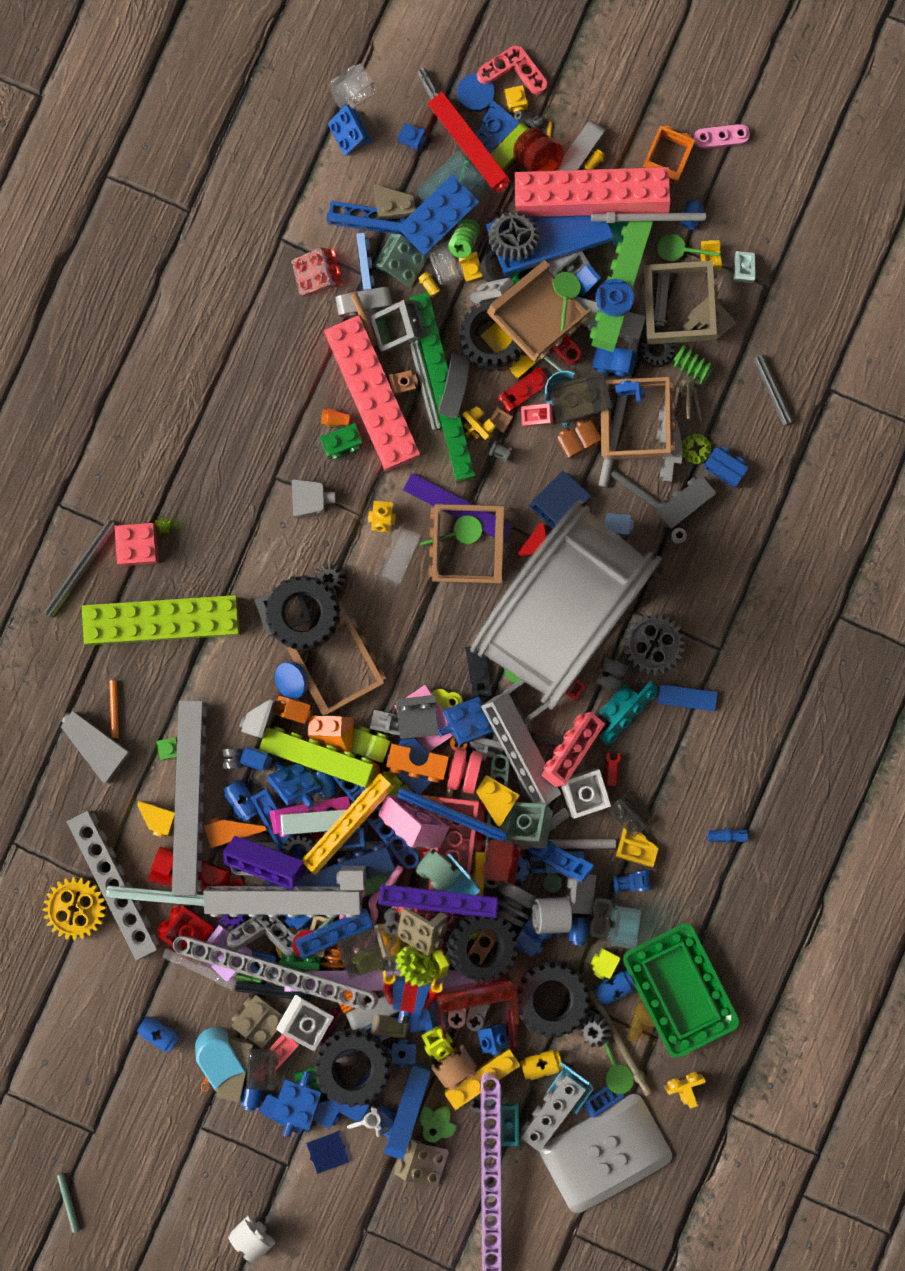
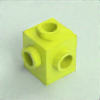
(436, 1045)

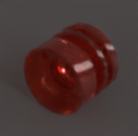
(538, 151)

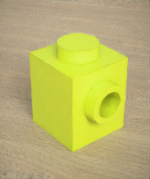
(604, 964)

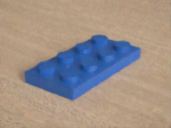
(438, 214)

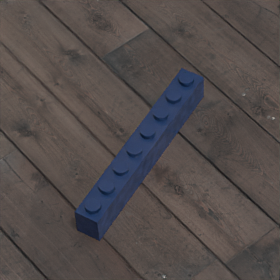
(377, 861)

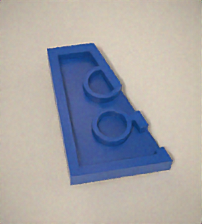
(495, 127)

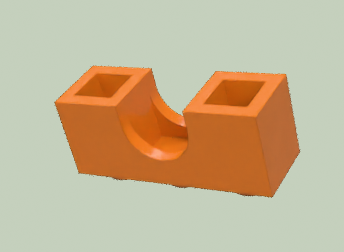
(400, 760)

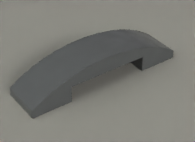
(455, 385)

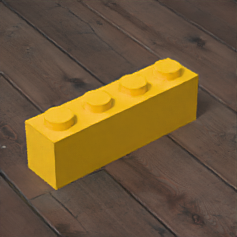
(469, 1088)

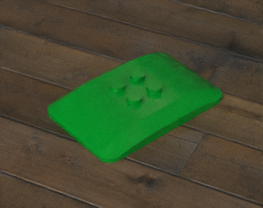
(681, 990)

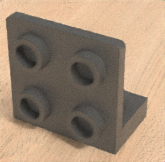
(417, 716)

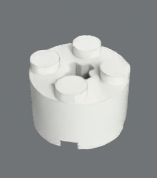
(251, 1239)

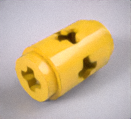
(530, 1063)

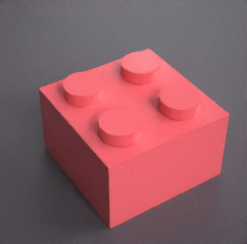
(136, 544)

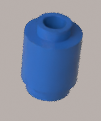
(692, 207)
(327, 784)
(579, 931)
(251, 1098)

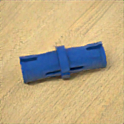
(727, 835)

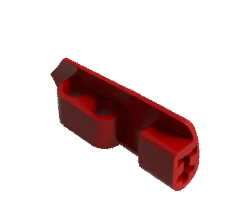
(211, 874)

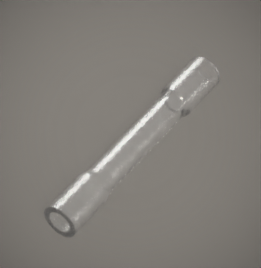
(179, 959)

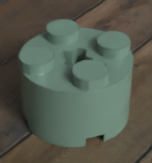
(439, 870)

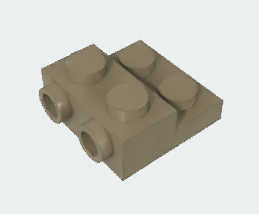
(257, 1020)

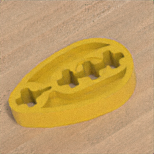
(476, 874)

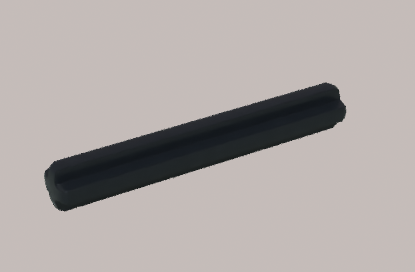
(269, 990)

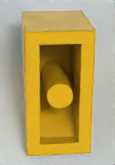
(157, 818)

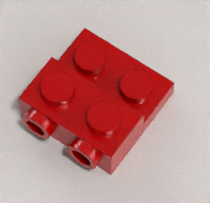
(184, 923)

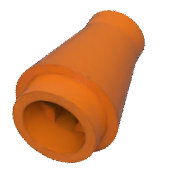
(334, 418)

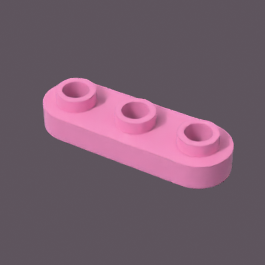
(714, 141)

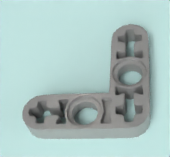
(262, 928)

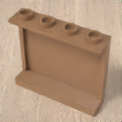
(533, 313)

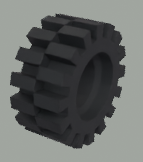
(656, 360)
(295, 840)

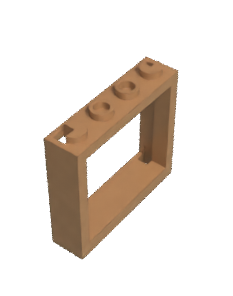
(606, 427)
(434, 550)
(369, 657)

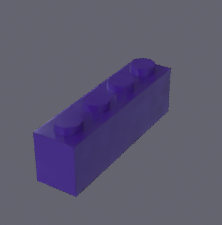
(263, 862)

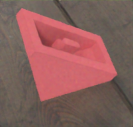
(537, 414)

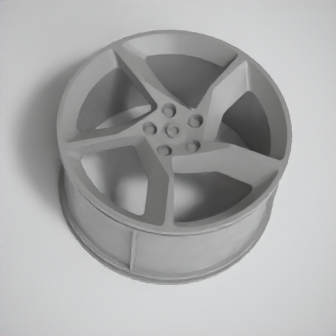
(564, 603)

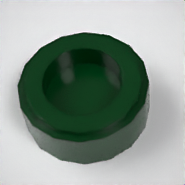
(552, 883)

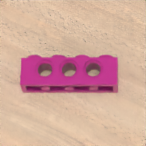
(335, 804)

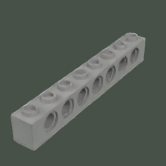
(77, 826)

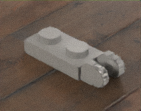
(491, 290)

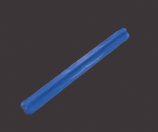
(452, 814)

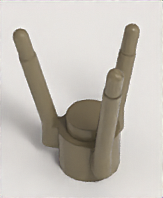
(687, 390)

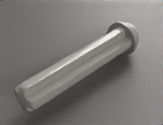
(661, 300)

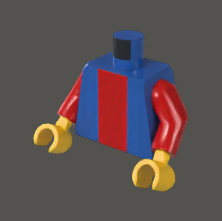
(407, 997)

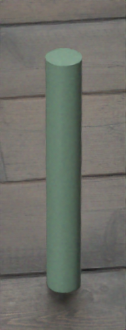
(68, 1202)

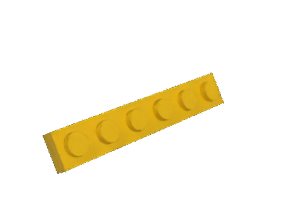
(347, 824)

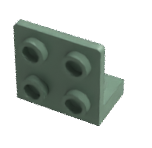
(400, 259)

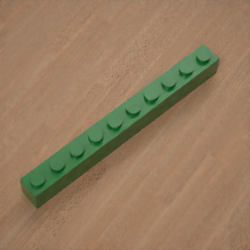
(438, 373)

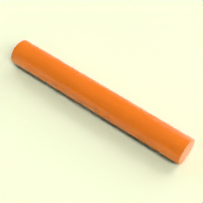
(114, 709)

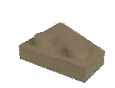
(392, 203)

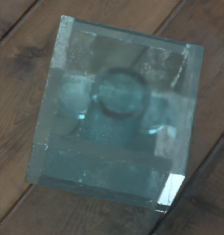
(624, 926)

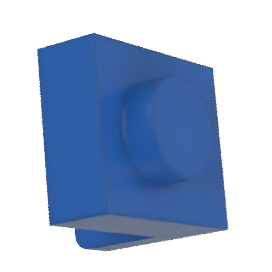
(630, 388)

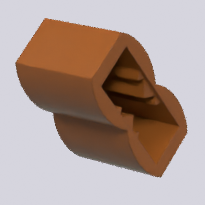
(578, 439)

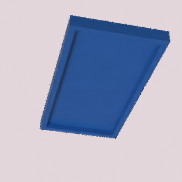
(559, 238)

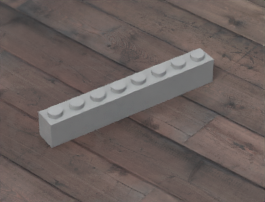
(281, 900)

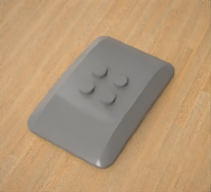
(606, 1153)

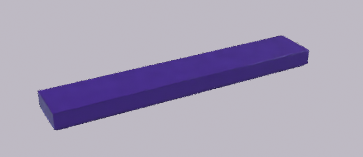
(435, 495)
(438, 901)

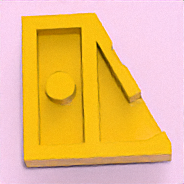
(496, 799)

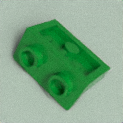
(341, 441)
(310, 963)

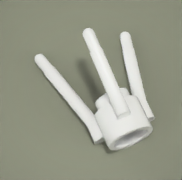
(370, 1120)

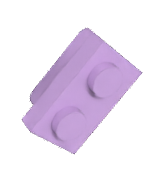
(219, 938)

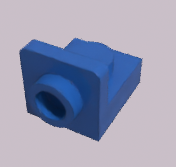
(412, 136)

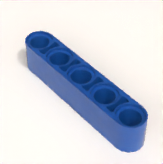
(407, 1111)

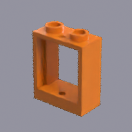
(682, 139)

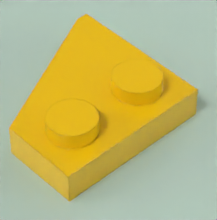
(636, 849)

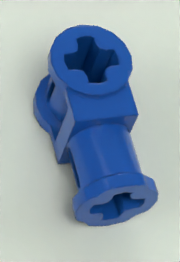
(634, 881)

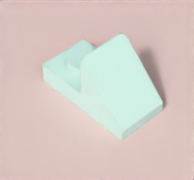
(744, 267)

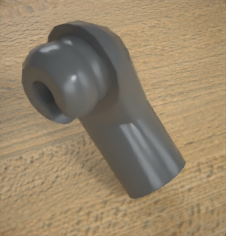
(529, 120)

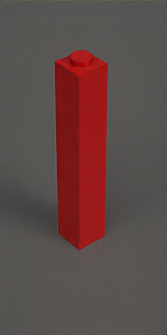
(469, 142)

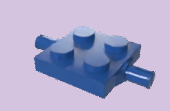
(466, 722)
(294, 783)
(297, 1104)

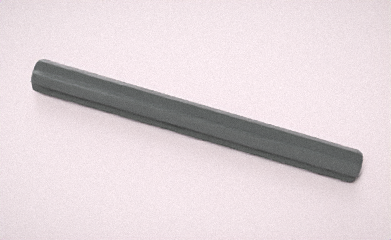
(80, 568)

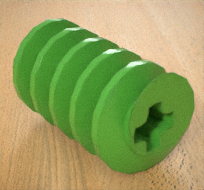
(464, 238)
(692, 365)

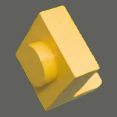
(713, 246)

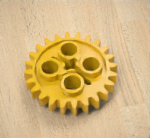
(57, 903)

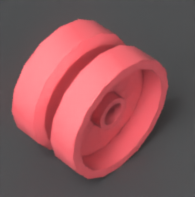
(464, 770)

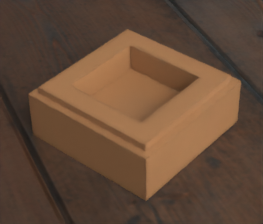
(501, 419)

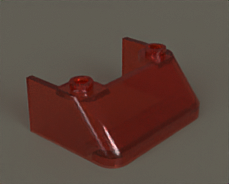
(475, 995)

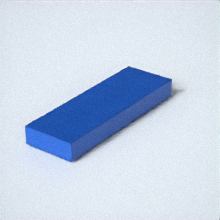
(687, 697)

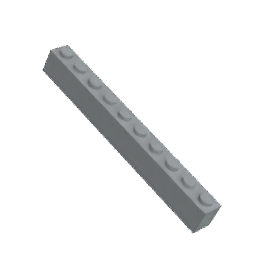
(188, 798)

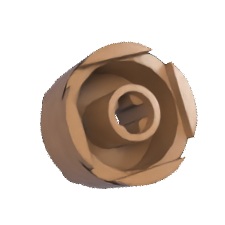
(455, 1068)

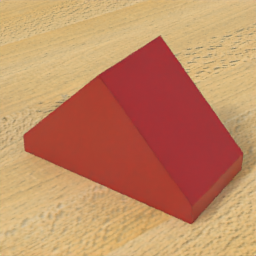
(533, 542)

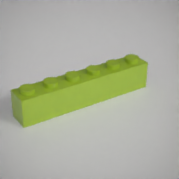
(317, 757)

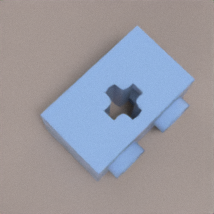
(620, 524)

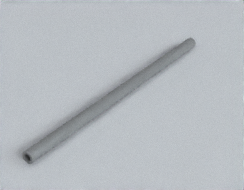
(620, 404)

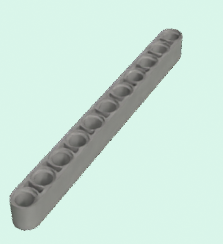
(266, 972)

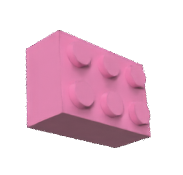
(413, 822)

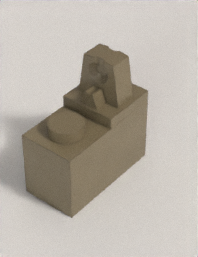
(700, 318)

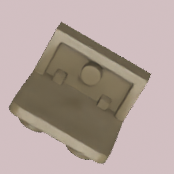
(421, 933)
(421, 1163)

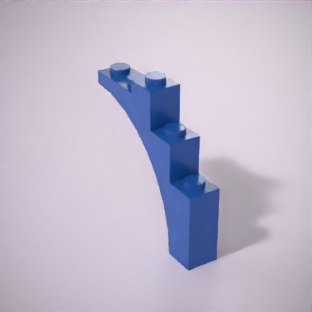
(326, 1111)

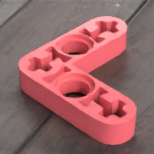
(516, 64)

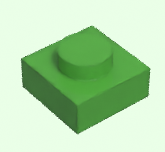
(167, 748)

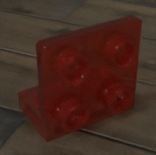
(316, 271)

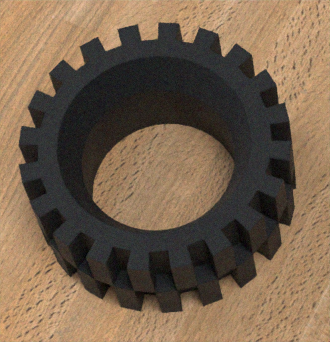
(476, 354)
(458, 947)

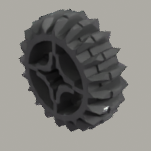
(505, 242)

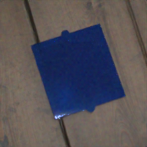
(327, 1152)

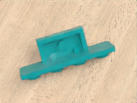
(623, 709)

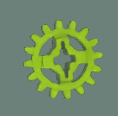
(415, 966)

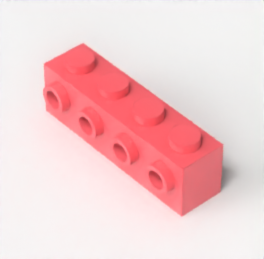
(573, 749)

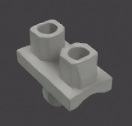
(385, 722)
(487, 746)

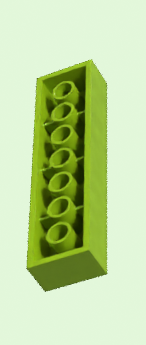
(160, 620)

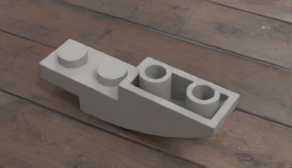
(667, 471)

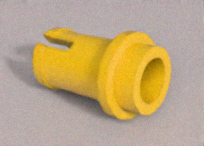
(596, 157)
(429, 284)

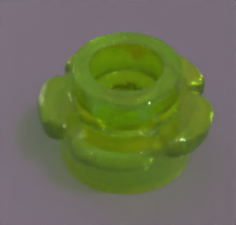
(163, 526)

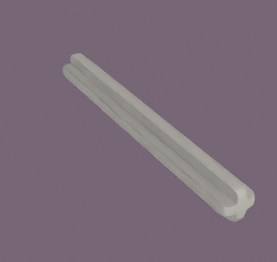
(425, 385)

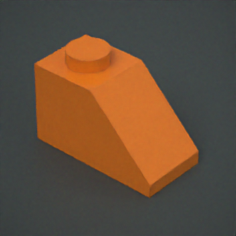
(292, 709)

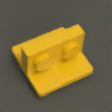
(684, 1087)

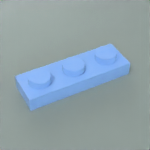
(365, 262)

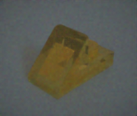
(639, 1016)

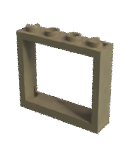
(681, 336)

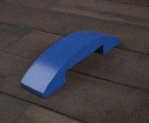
(563, 862)

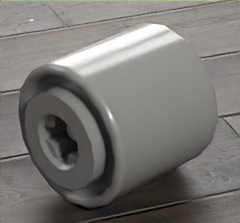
(552, 915)

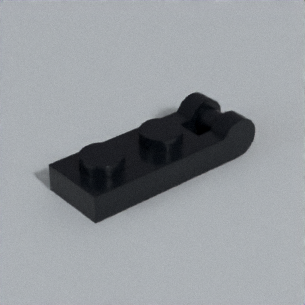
(478, 673)

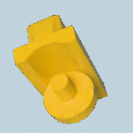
(483, 429)

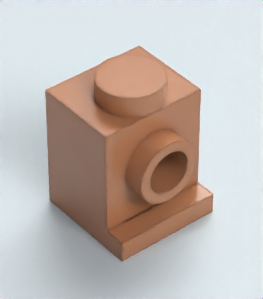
(400, 389)

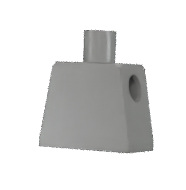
(309, 498)

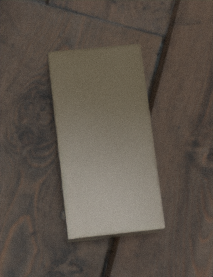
(388, 1026)

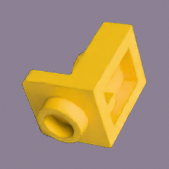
(516, 99)
(471, 267)

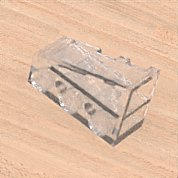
(398, 557)

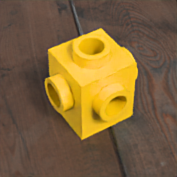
(382, 516)

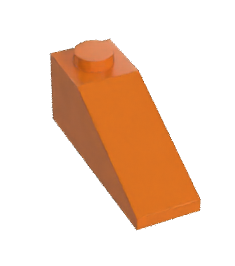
(223, 831)

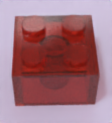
(501, 862)

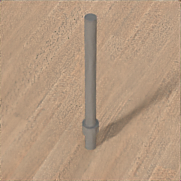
(611, 217)

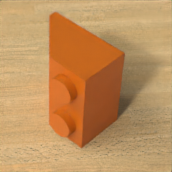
(332, 731)

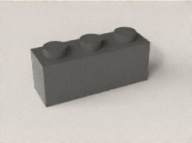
(685, 502)

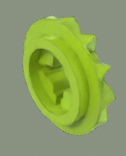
(691, 456)

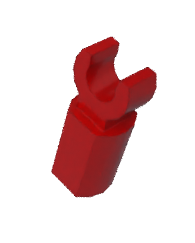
(612, 771)

